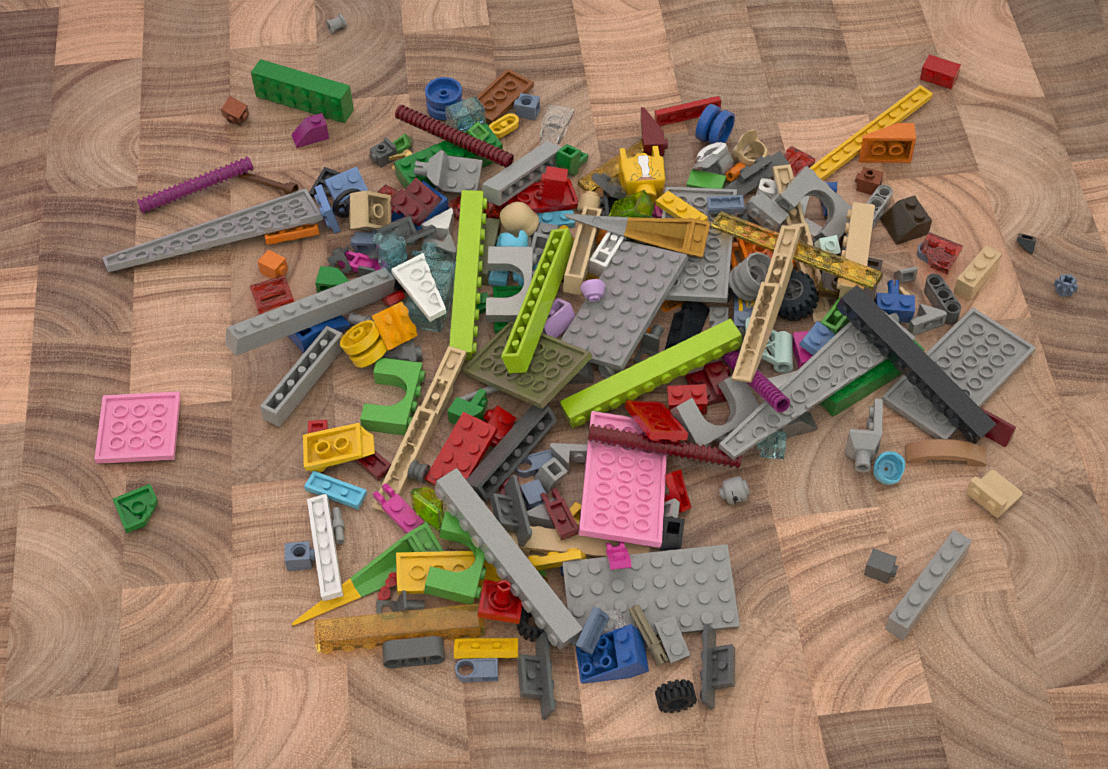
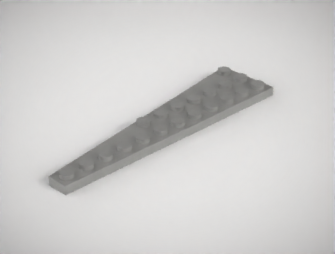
(257, 220)
(825, 373)

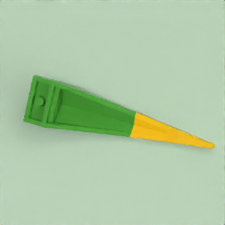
(375, 573)

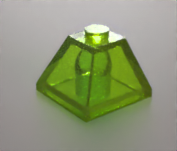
(635, 205)
(428, 506)

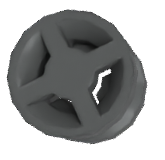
(418, 471)

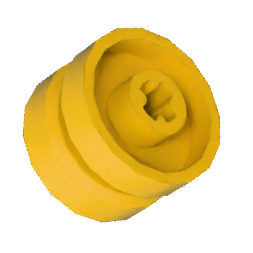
(363, 344)

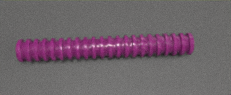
(196, 184)
(761, 385)

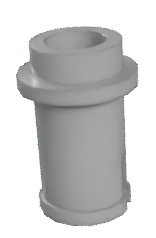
(354, 318)

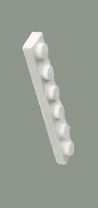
(325, 547)

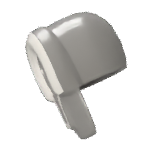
(714, 159)

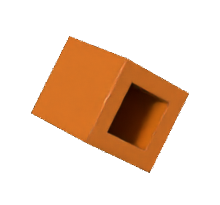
(272, 265)

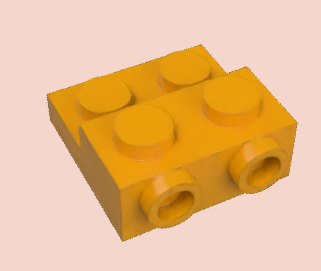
(395, 325)

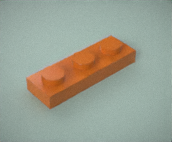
(291, 234)

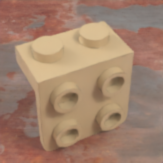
(993, 492)

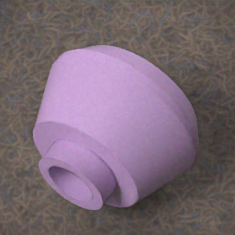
(593, 289)

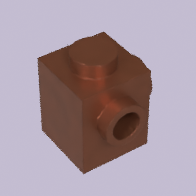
(235, 111)
(868, 180)

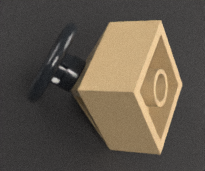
(364, 208)

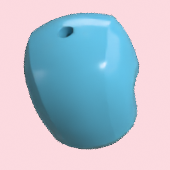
(509, 240)
(895, 467)

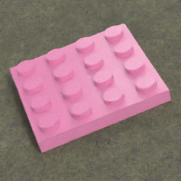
(138, 427)

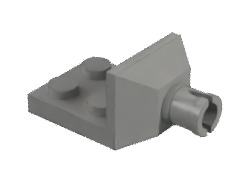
(451, 173)
(864, 444)

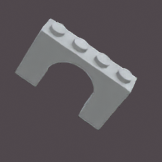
(809, 184)
(515, 260)
(699, 430)

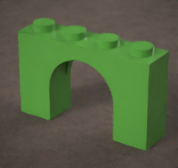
(396, 417)
(457, 585)

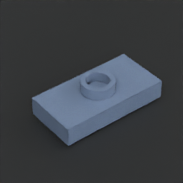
(726, 204)
(592, 630)

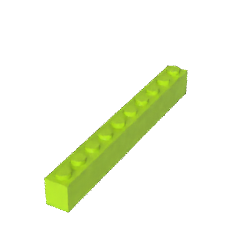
(467, 272)
(538, 302)
(652, 373)

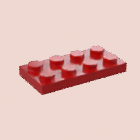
(531, 198)
(656, 420)
(462, 448)

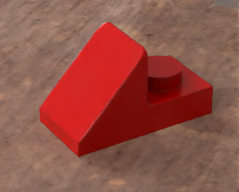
(677, 490)

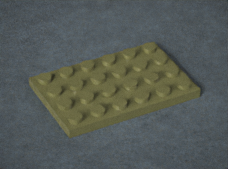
(549, 370)

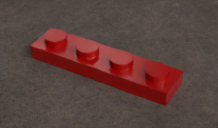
(684, 111)

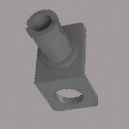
(649, 343)
(401, 604)

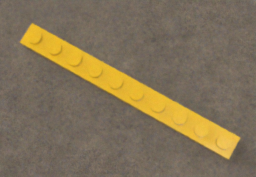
(851, 147)

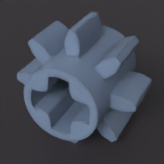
(1065, 285)

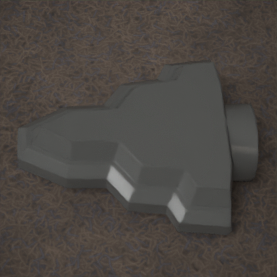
(406, 351)

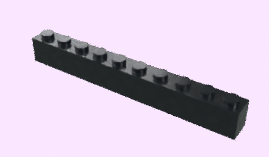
(915, 364)

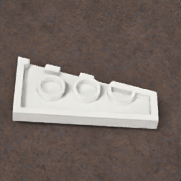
(418, 283)

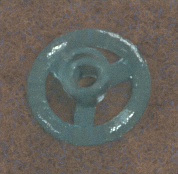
(429, 251)

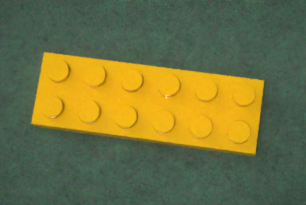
(413, 568)

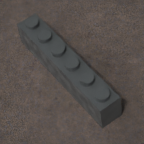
(511, 451)

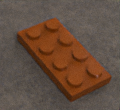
(502, 93)

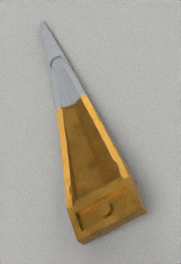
(671, 234)

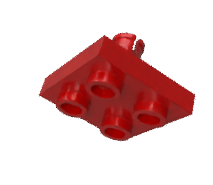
(499, 602)

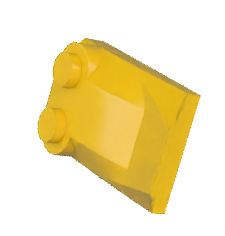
(336, 446)

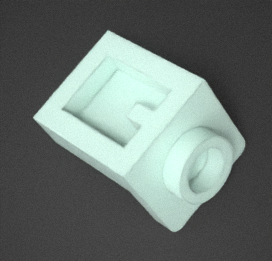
(828, 244)

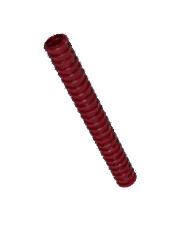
(454, 136)
(663, 446)

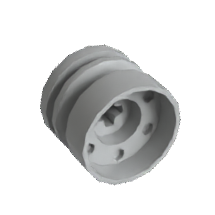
(748, 275)

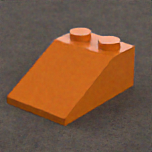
(889, 144)

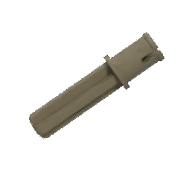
(648, 635)

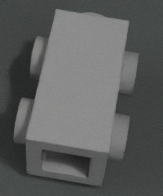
(766, 212)

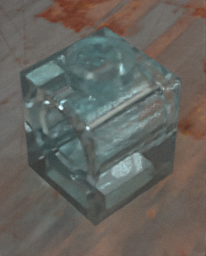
(776, 450)

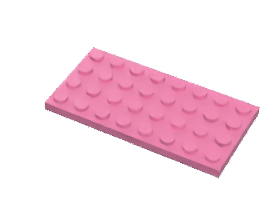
(622, 488)

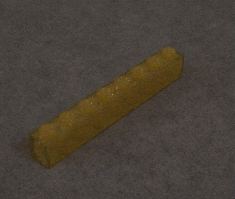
(375, 629)

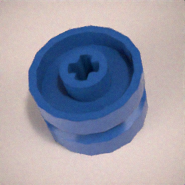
(441, 94)
(714, 125)

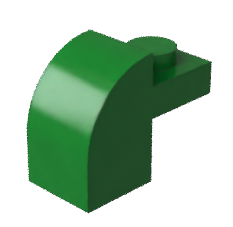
(570, 158)
(474, 408)

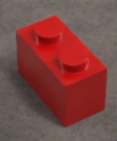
(940, 71)
(554, 186)

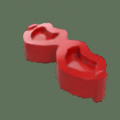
(389, 582)

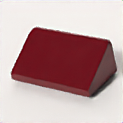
(1001, 432)

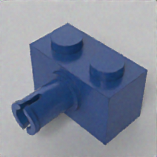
(896, 303)

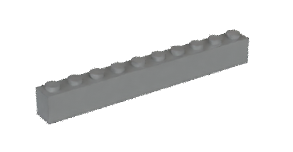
(309, 311)
(508, 559)

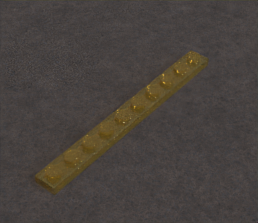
(804, 252)

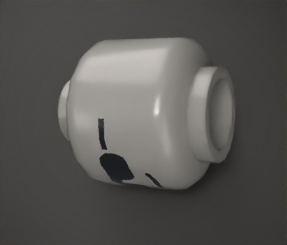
(734, 490)

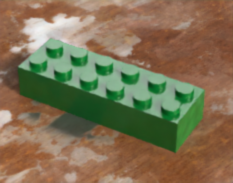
(302, 91)
(405, 167)
(862, 387)

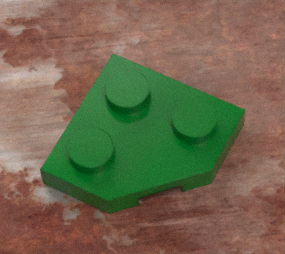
(136, 507)

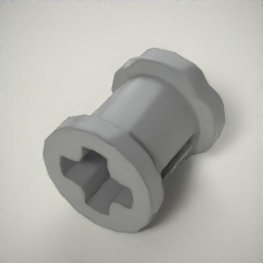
(336, 23)

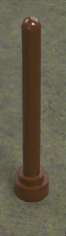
(287, 187)

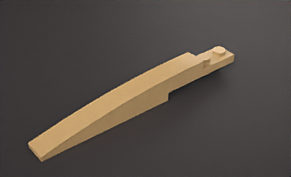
(783, 176)
(767, 304)
(423, 422)

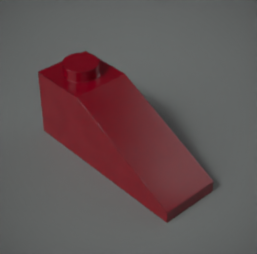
(652, 134)

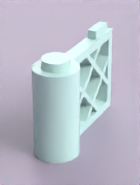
(781, 350)

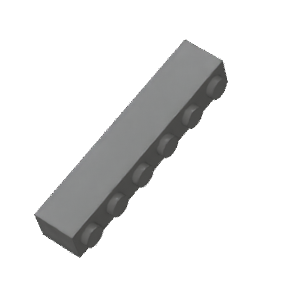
(520, 174)
(302, 377)
(928, 585)

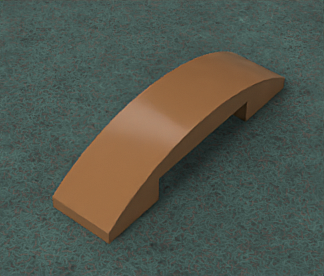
(945, 450)

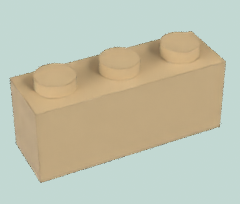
(977, 273)

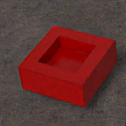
(393, 298)
(317, 425)

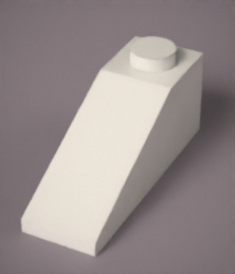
(605, 252)

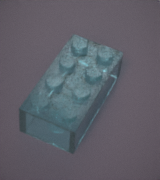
(444, 277)

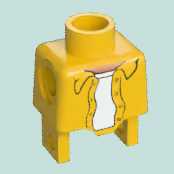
(642, 173)

